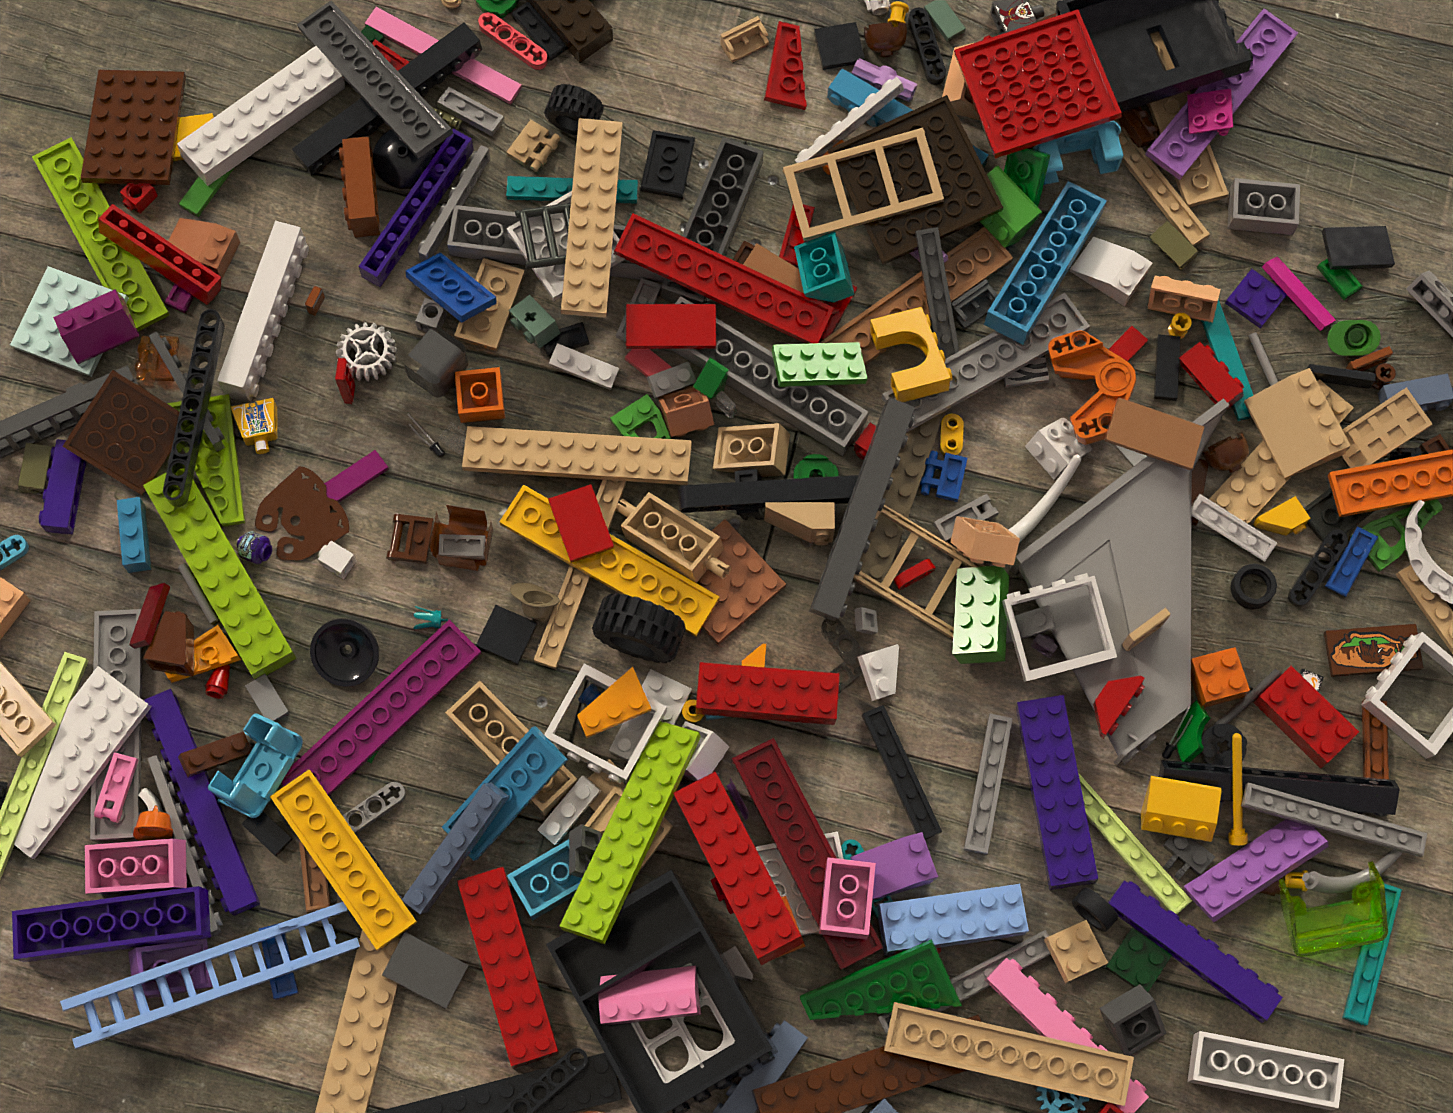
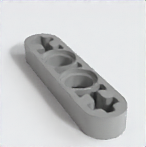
(363, 808)

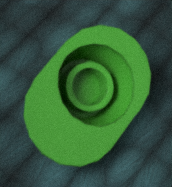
(1353, 337)

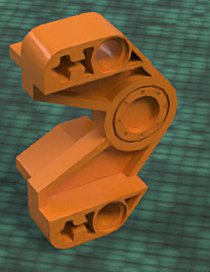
(1113, 378)

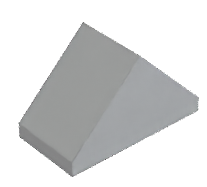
(738, 965)

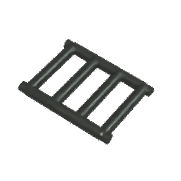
(545, 212)

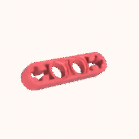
(514, 39)

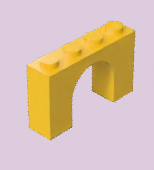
(914, 329)

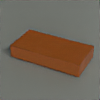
(1371, 360)

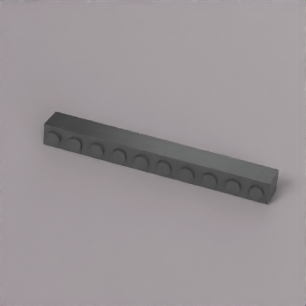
(862, 510)

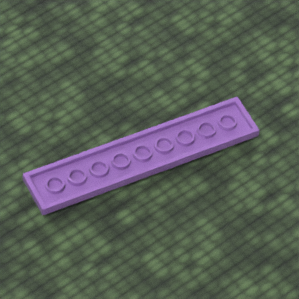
(1267, 40)

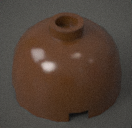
(885, 38)
(1227, 453)

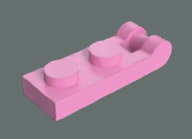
(116, 787)

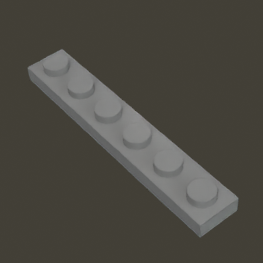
(457, 197)
(988, 784)

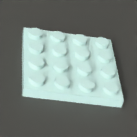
(38, 330)

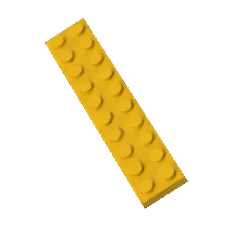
(619, 568)

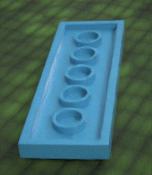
(521, 777)

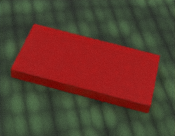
(670, 326)

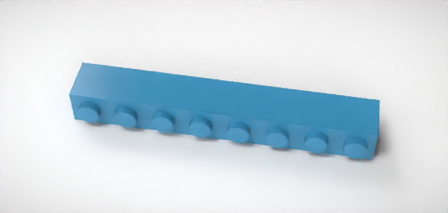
(851, 93)

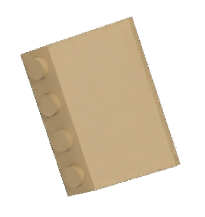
(1297, 424)

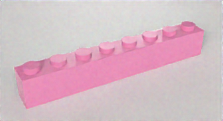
(1047, 1019)

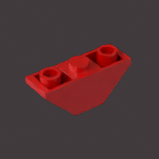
(1115, 701)

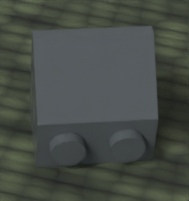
(1133, 1020)

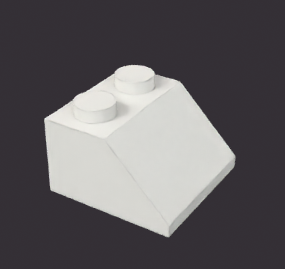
(707, 753)

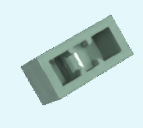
(534, 322)

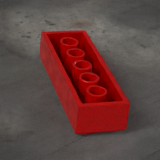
(767, 693)

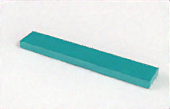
(1226, 351)
(1369, 967)

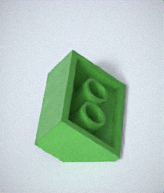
(1017, 212)

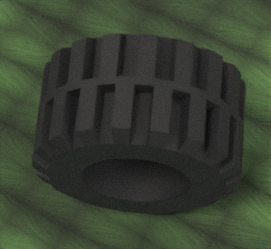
(569, 104)

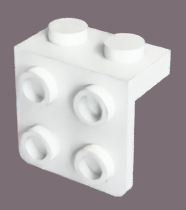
(1056, 446)

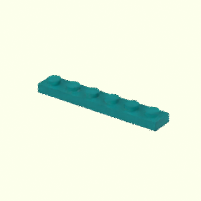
(553, 188)

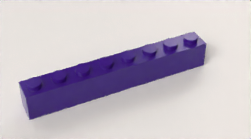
(1194, 952)

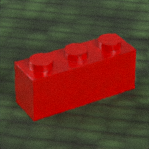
(1211, 375)

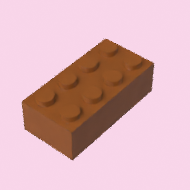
(359, 187)

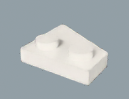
(880, 671)

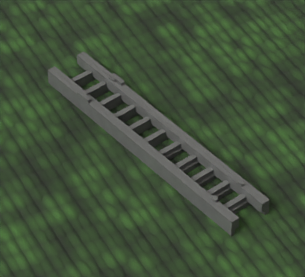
(51, 416)

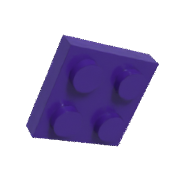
(1256, 298)

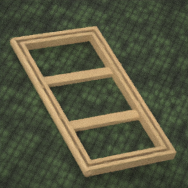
(893, 209)
(883, 588)

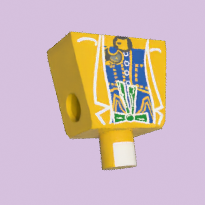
(257, 423)

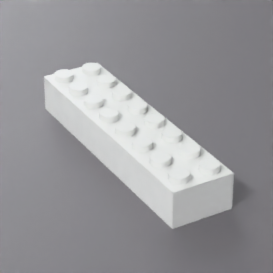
(261, 115)
(263, 312)

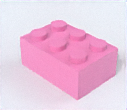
(847, 898)

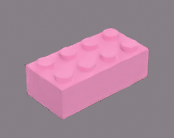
(135, 866)

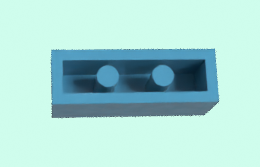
(133, 534)

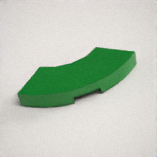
(1190, 743)

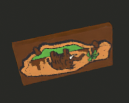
(1368, 649)

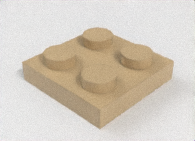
(1075, 951)

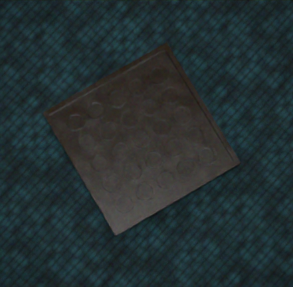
(961, 176)

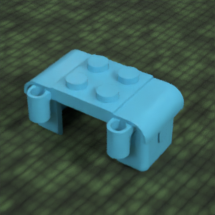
(1100, 139)
(261, 770)

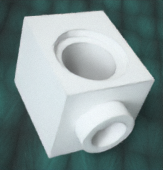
(336, 559)

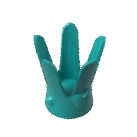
(433, 616)

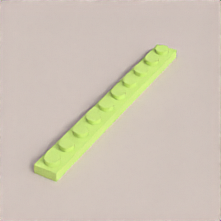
(32, 763)

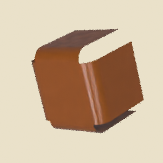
(461, 522)

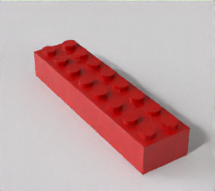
(738, 868)
(508, 967)

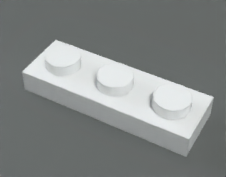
(583, 366)
(569, 810)

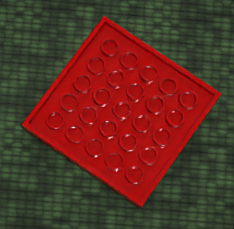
(1037, 83)

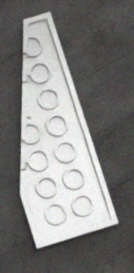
(90, 733)

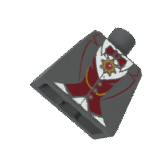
(1014, 14)

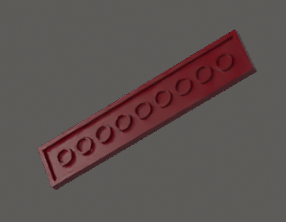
(797, 838)

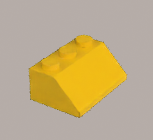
(1180, 808)

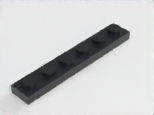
(901, 772)

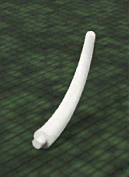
(1031, 520)

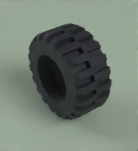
(639, 628)

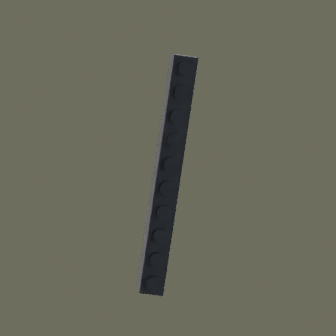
(361, 120)
(1339, 791)

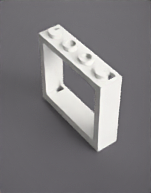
(1057, 587)
(1372, 703)
(576, 753)

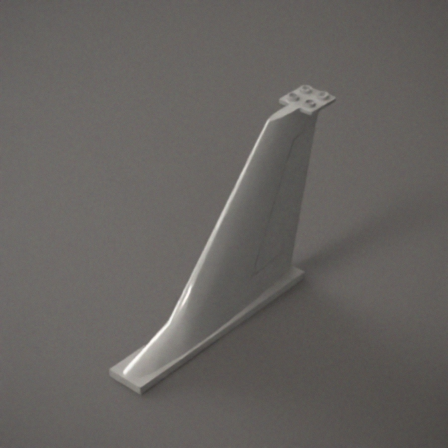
(1140, 553)

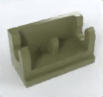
(1174, 245)
(34, 468)

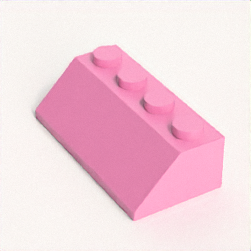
(651, 996)

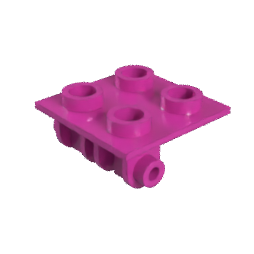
(1210, 112)

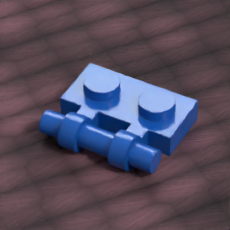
(950, 479)

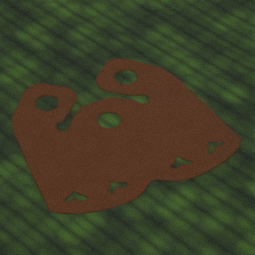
(313, 509)

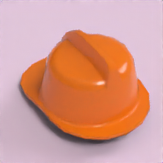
(153, 826)

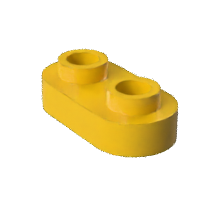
(951, 434)

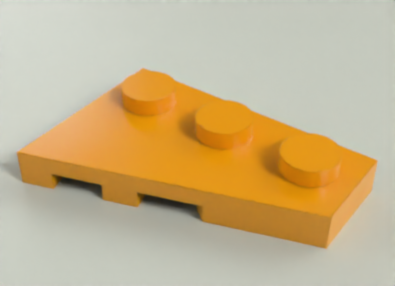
(210, 652)
(615, 705)

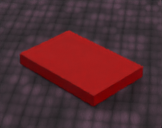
(580, 523)

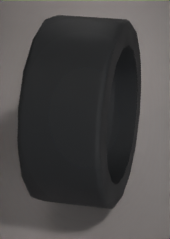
(1262, 572)
(1095, 909)

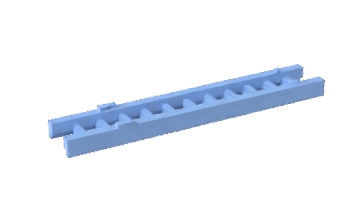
(170, 1008)

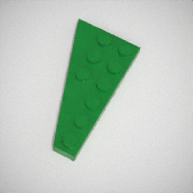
(907, 978)

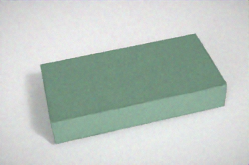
(944, 19)

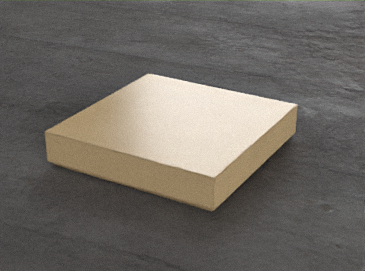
(1146, 629)

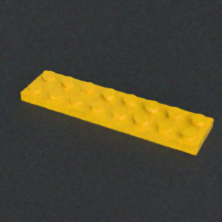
(343, 860)

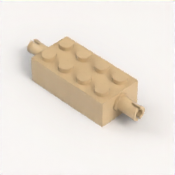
(673, 537)

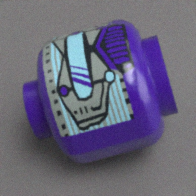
(254, 547)

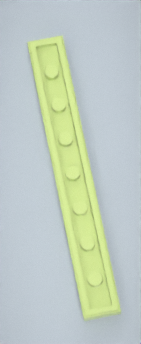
(1132, 851)

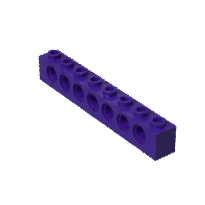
(416, 208)

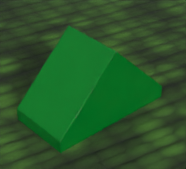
(712, 379)

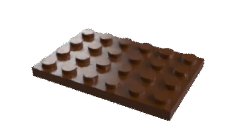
(133, 127)

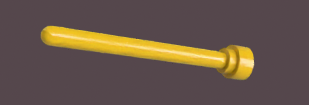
(1237, 835)

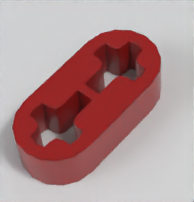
(914, 574)

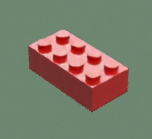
(1306, 717)

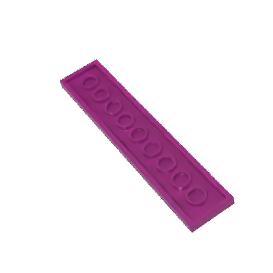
(387, 709)

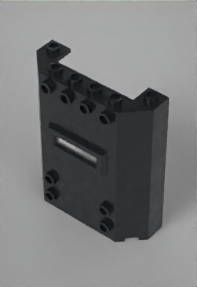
(1191, 30)

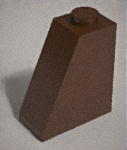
(172, 645)

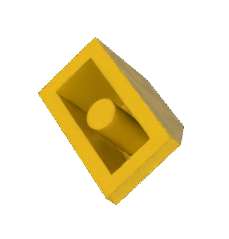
(1284, 518)

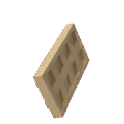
(1384, 429)

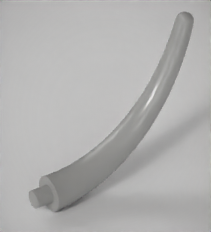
(1332, 885)

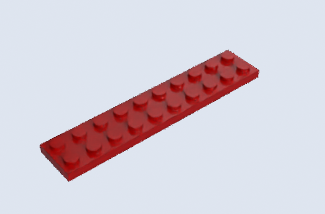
(723, 280)

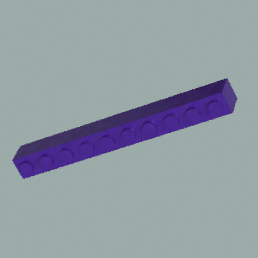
(203, 807)

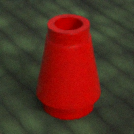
(218, 682)

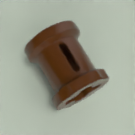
(1381, 371)

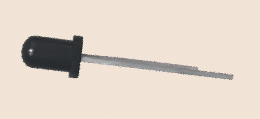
(435, 446)
(1170, 747)

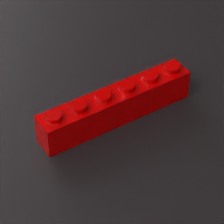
(159, 254)

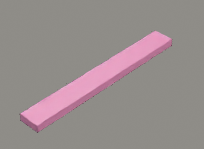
(418, 42)

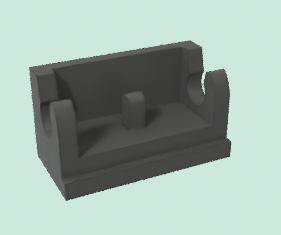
(973, 304)

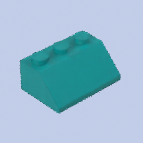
(824, 268)

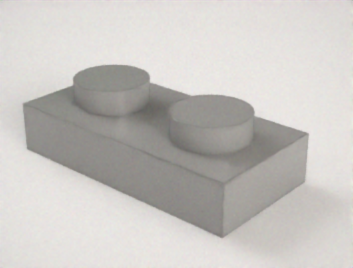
(671, 379)

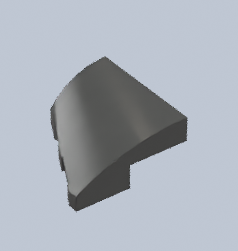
(582, 846)

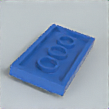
(451, 287)

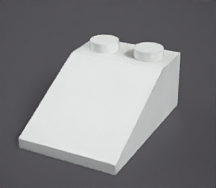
(1111, 269)

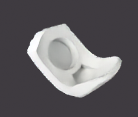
(150, 799)

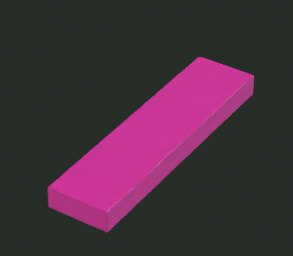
(1298, 293)

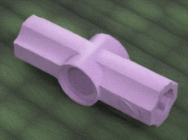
(877, 76)

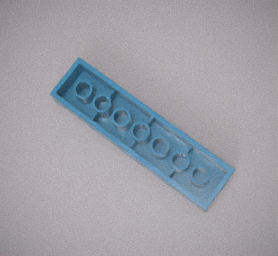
(1045, 263)

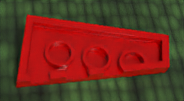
(785, 73)

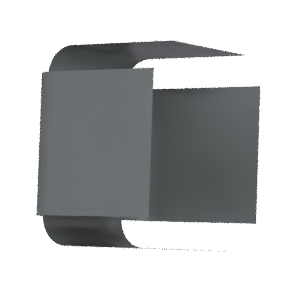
(440, 359)

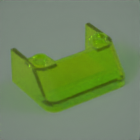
(1340, 923)

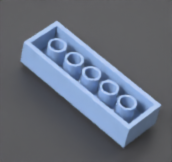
(953, 918)

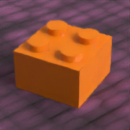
(479, 395)
(1218, 677)

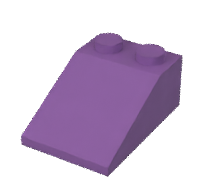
(900, 865)
(150, 957)

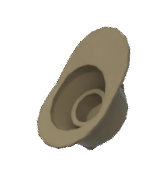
(535, 600)

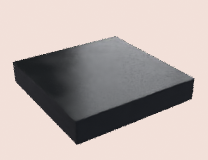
(839, 45)
(506, 634)

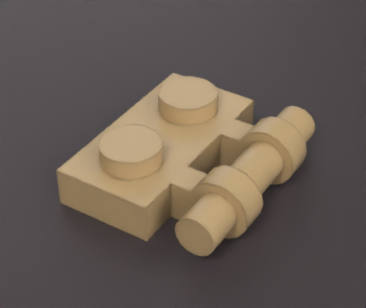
(529, 141)

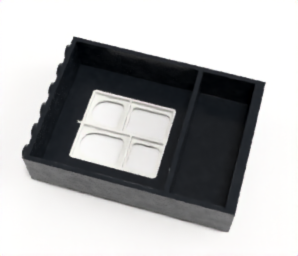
(658, 932)

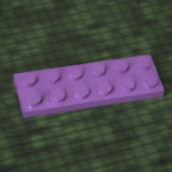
(1254, 867)

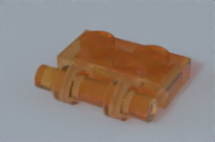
(158, 368)

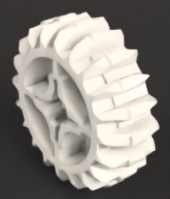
(373, 336)

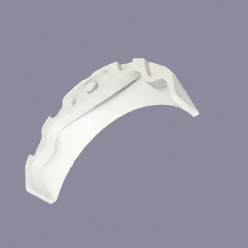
(1425, 568)

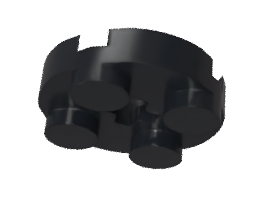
(1216, 734)

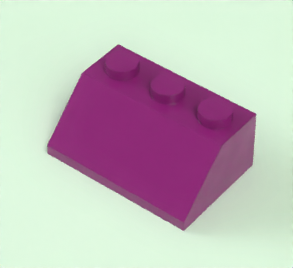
(96, 326)

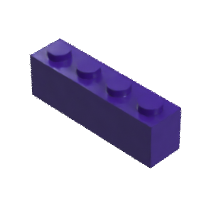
(63, 490)

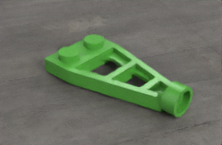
(637, 415)
(1381, 553)

